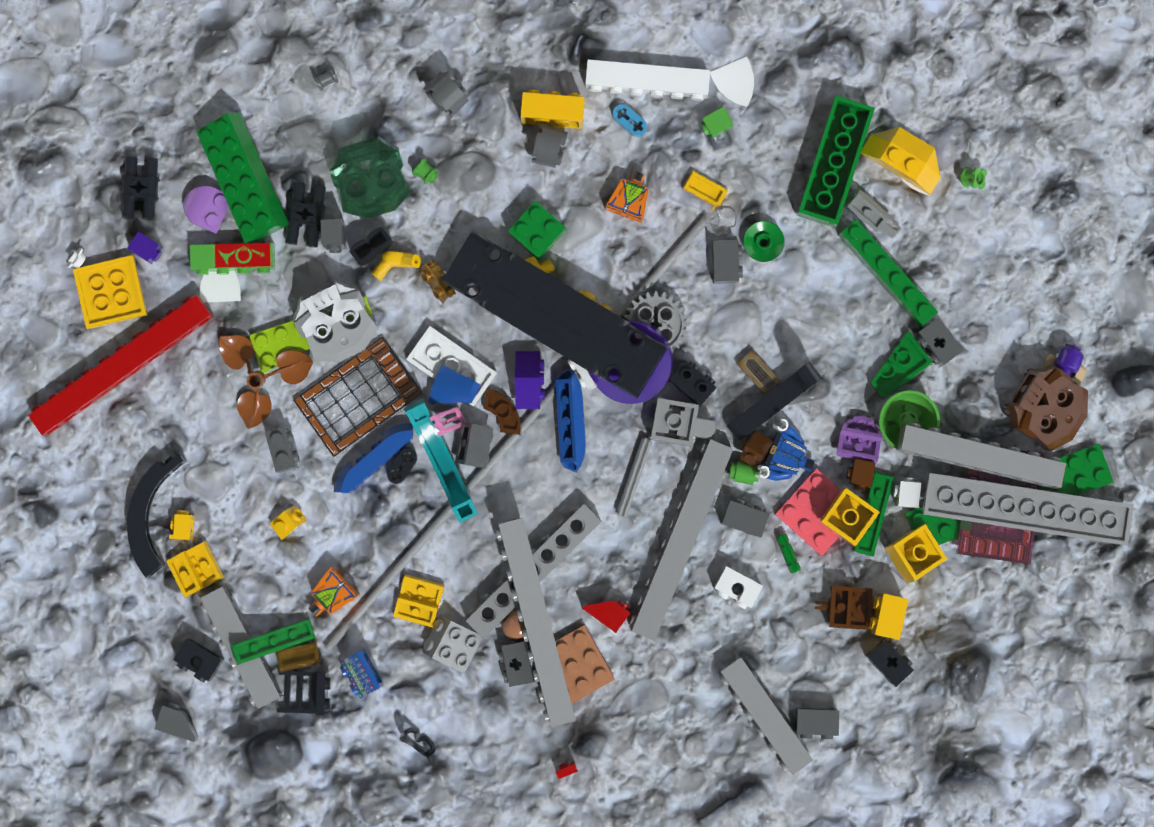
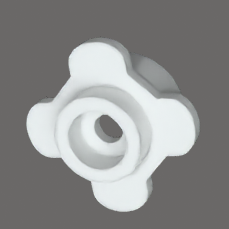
(76, 258)

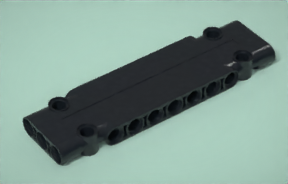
(555, 314)

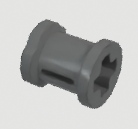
(325, 78)

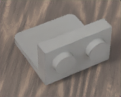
(451, 644)

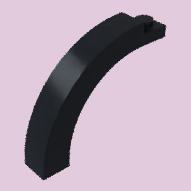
(139, 510)

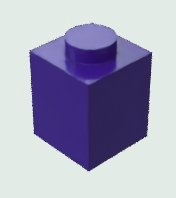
(145, 248)

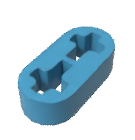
(632, 117)

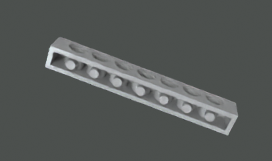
(589, 521)

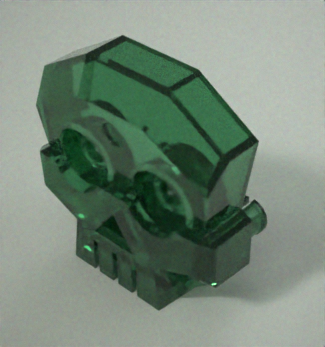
(375, 194)

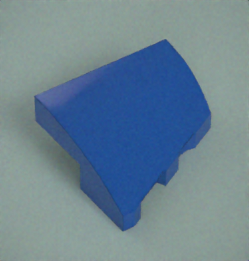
(452, 388)

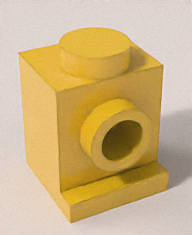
(182, 525)

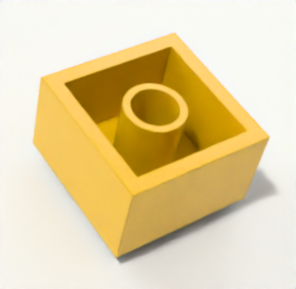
(849, 516)
(888, 616)

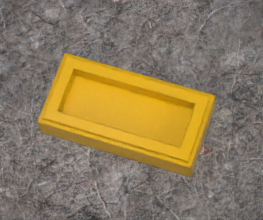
(705, 189)

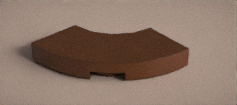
(504, 411)

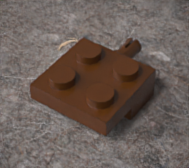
(848, 607)

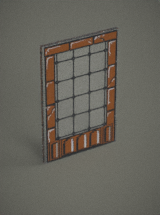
(358, 397)

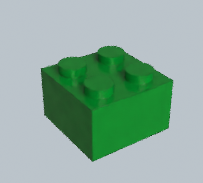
(537, 230)

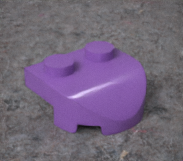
(205, 207)
(859, 439)

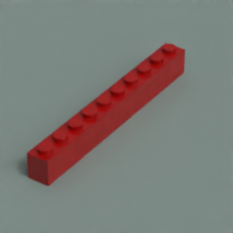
(120, 366)

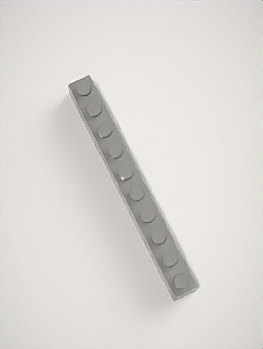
(682, 539)
(536, 621)

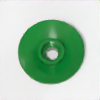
(769, 232)

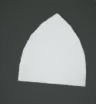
(735, 81)
(220, 287)

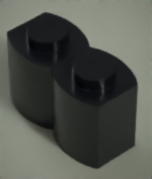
(367, 249)

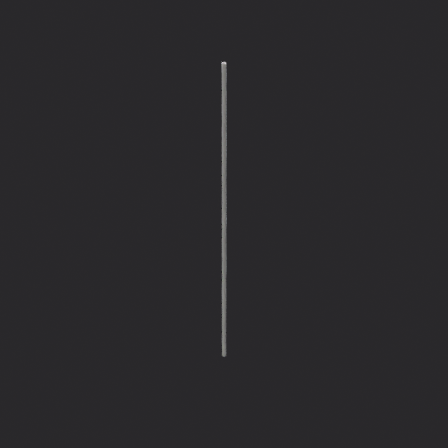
(501, 451)

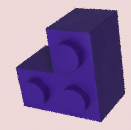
(528, 380)

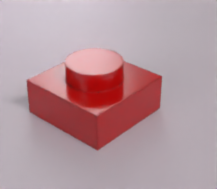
(566, 769)

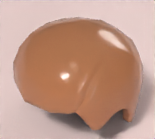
(512, 627)

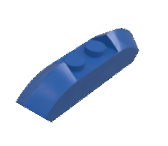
(570, 420)
(353, 476)

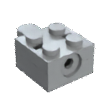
(679, 423)

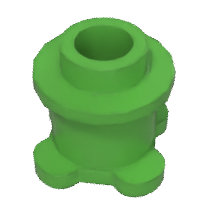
(425, 172)
(973, 177)

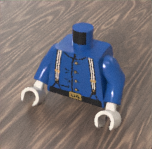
(785, 454)

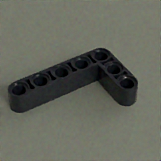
(774, 401)

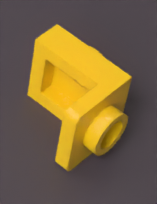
(288, 521)

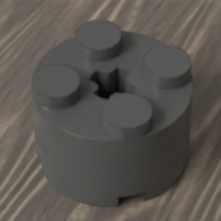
(446, 93)
(548, 145)

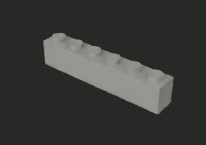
(232, 629)
(766, 715)

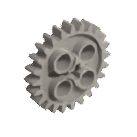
(674, 324)

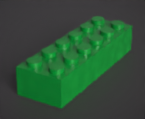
(835, 161)
(242, 177)

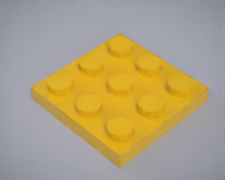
(110, 292)

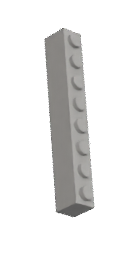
(981, 456)

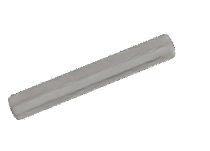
(634, 477)

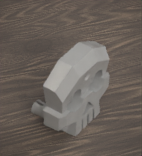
(342, 336)

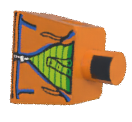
(629, 198)
(332, 593)

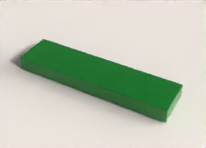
(878, 498)
(272, 641)

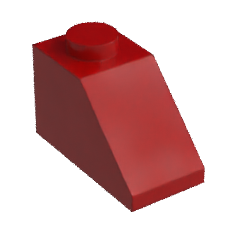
(609, 613)

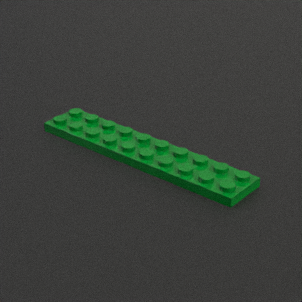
(1083, 473)

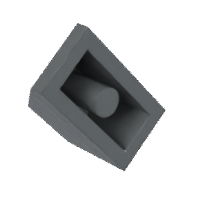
(176, 722)

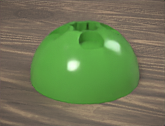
(917, 409)

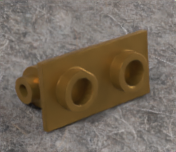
(431, 274)

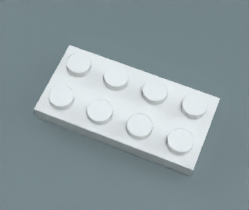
(438, 350)

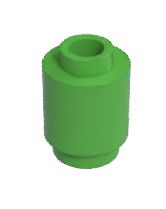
(743, 473)

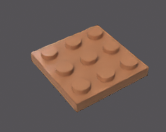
(582, 664)

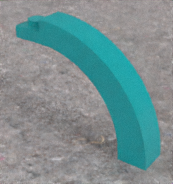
(441, 461)

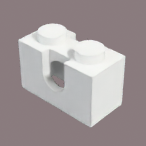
(750, 588)

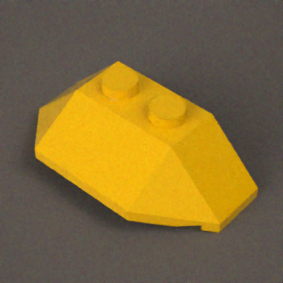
(905, 157)

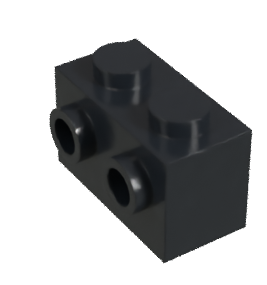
(693, 383)

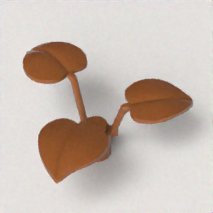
(250, 405)

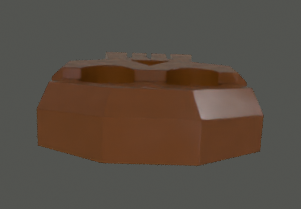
(1039, 400)

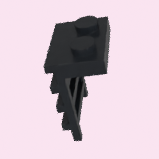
(319, 692)

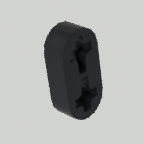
(406, 469)

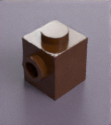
(755, 449)
(860, 474)

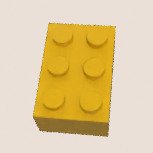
(552, 109)

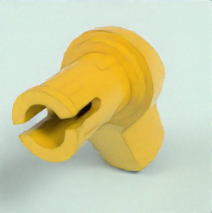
(397, 259)

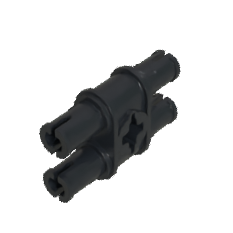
(148, 195)
(297, 207)

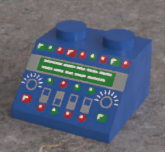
(361, 673)

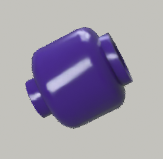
(1068, 359)

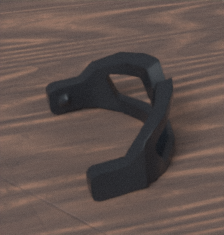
(429, 754)

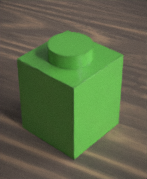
(716, 123)

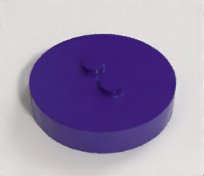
(658, 378)

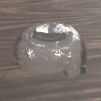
(720, 219)

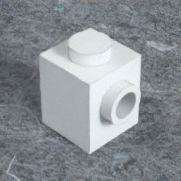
(907, 493)

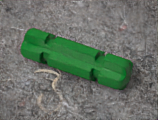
(788, 553)

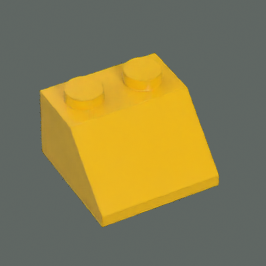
(915, 553)

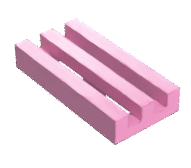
(440, 424)

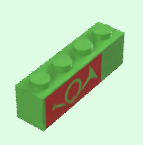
(232, 257)

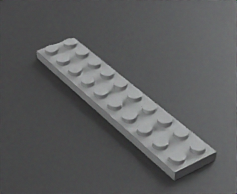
(1027, 509)

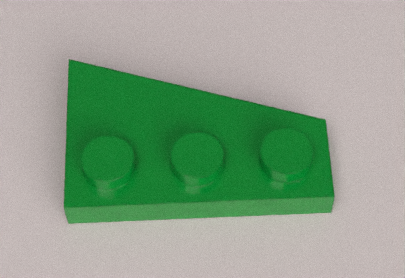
(901, 367)

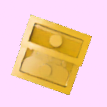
(195, 569)
(419, 600)

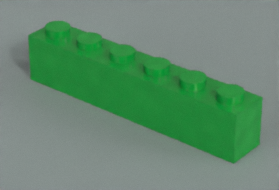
(888, 273)

